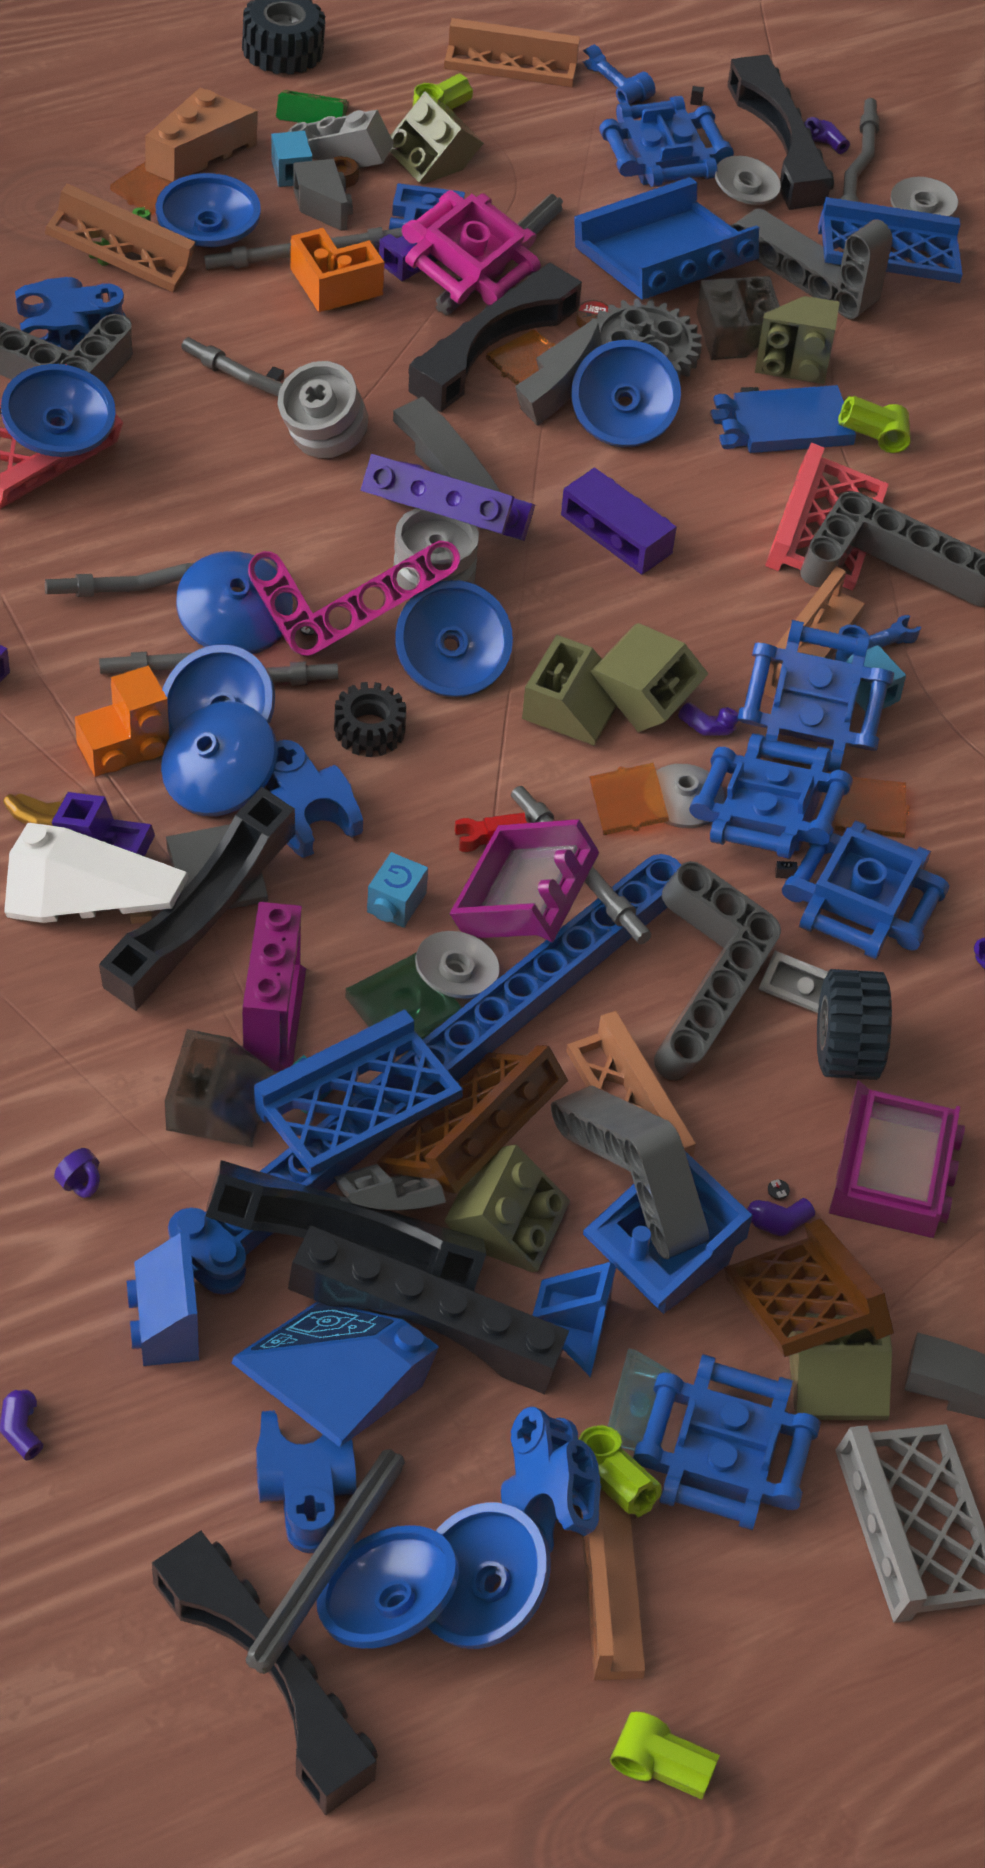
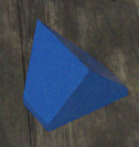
(580, 1305)

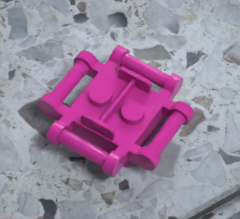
(473, 243)

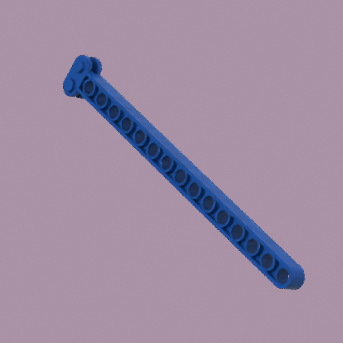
(222, 1248)

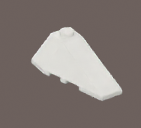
(71, 873)

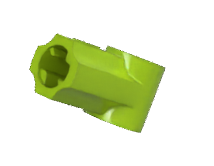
(451, 92)
(886, 424)
(619, 1473)
(651, 1751)

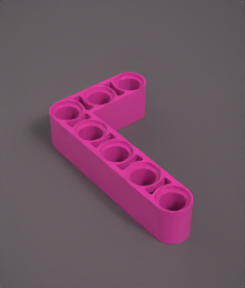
(352, 601)

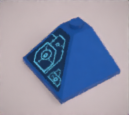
(340, 1366)

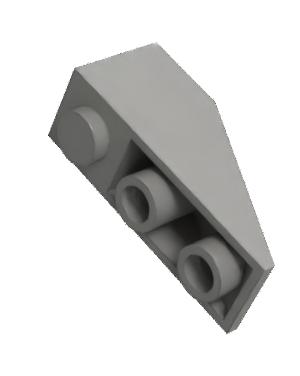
(355, 136)

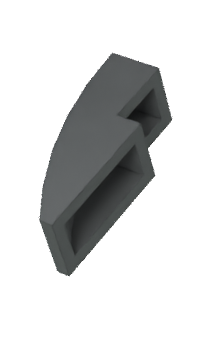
(552, 383)
(948, 1373)

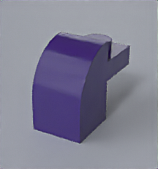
(93, 818)

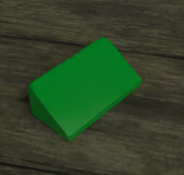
(308, 107)

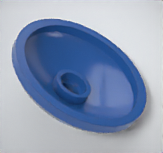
(209, 209)
(629, 371)
(58, 410)
(458, 613)
(225, 617)
(216, 676)
(230, 770)
(493, 1546)
(389, 1587)

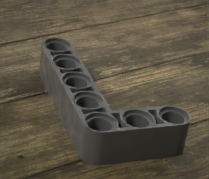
(801, 261)
(99, 352)
(898, 541)
(747, 938)
(652, 1154)

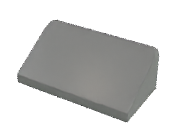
(793, 981)

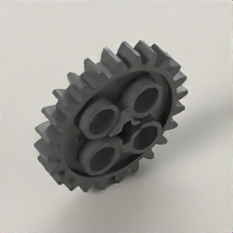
(655, 327)

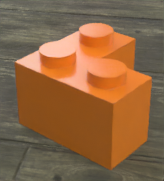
(335, 275)
(130, 728)

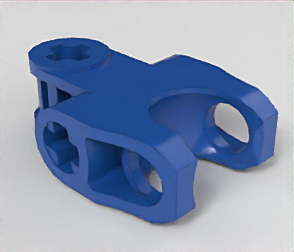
(67, 308)
(313, 794)
(552, 1474)
(304, 1480)

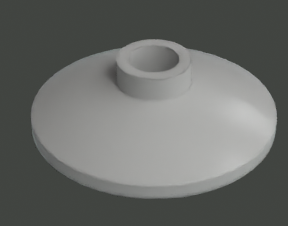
(747, 180)
(925, 196)
(679, 787)
(456, 964)

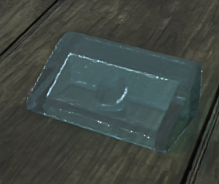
(634, 1397)

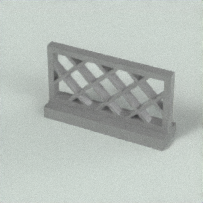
(882, 1517)

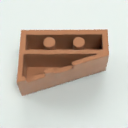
(198, 132)

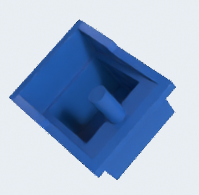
(627, 1243)

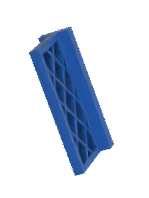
(910, 234)
(338, 1070)

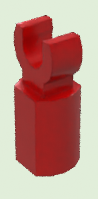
(482, 831)

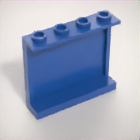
(662, 240)

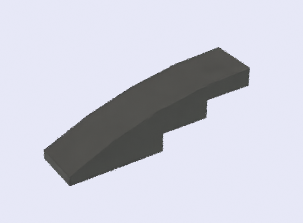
(440, 444)

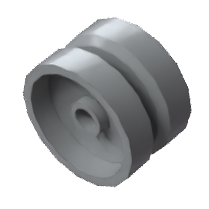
(323, 409)
(422, 528)

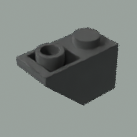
(321, 192)

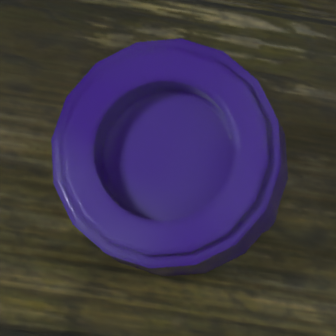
(77, 1169)

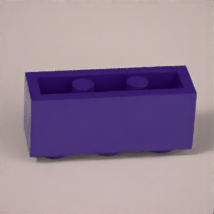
(618, 520)

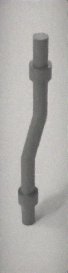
(869, 128)
(241, 257)
(216, 359)
(86, 585)
(297, 673)
(618, 907)

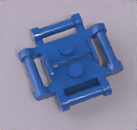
(664, 141)
(817, 693)
(771, 801)
(869, 885)
(726, 1443)

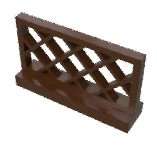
(480, 1122)
(838, 1276)

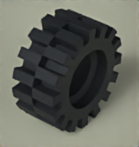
(370, 702)

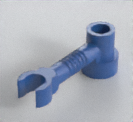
(628, 89)
(897, 633)

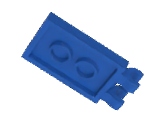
(782, 419)

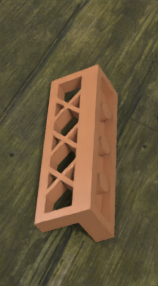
(513, 48)
(125, 234)
(825, 611)
(629, 1070)
(613, 1595)

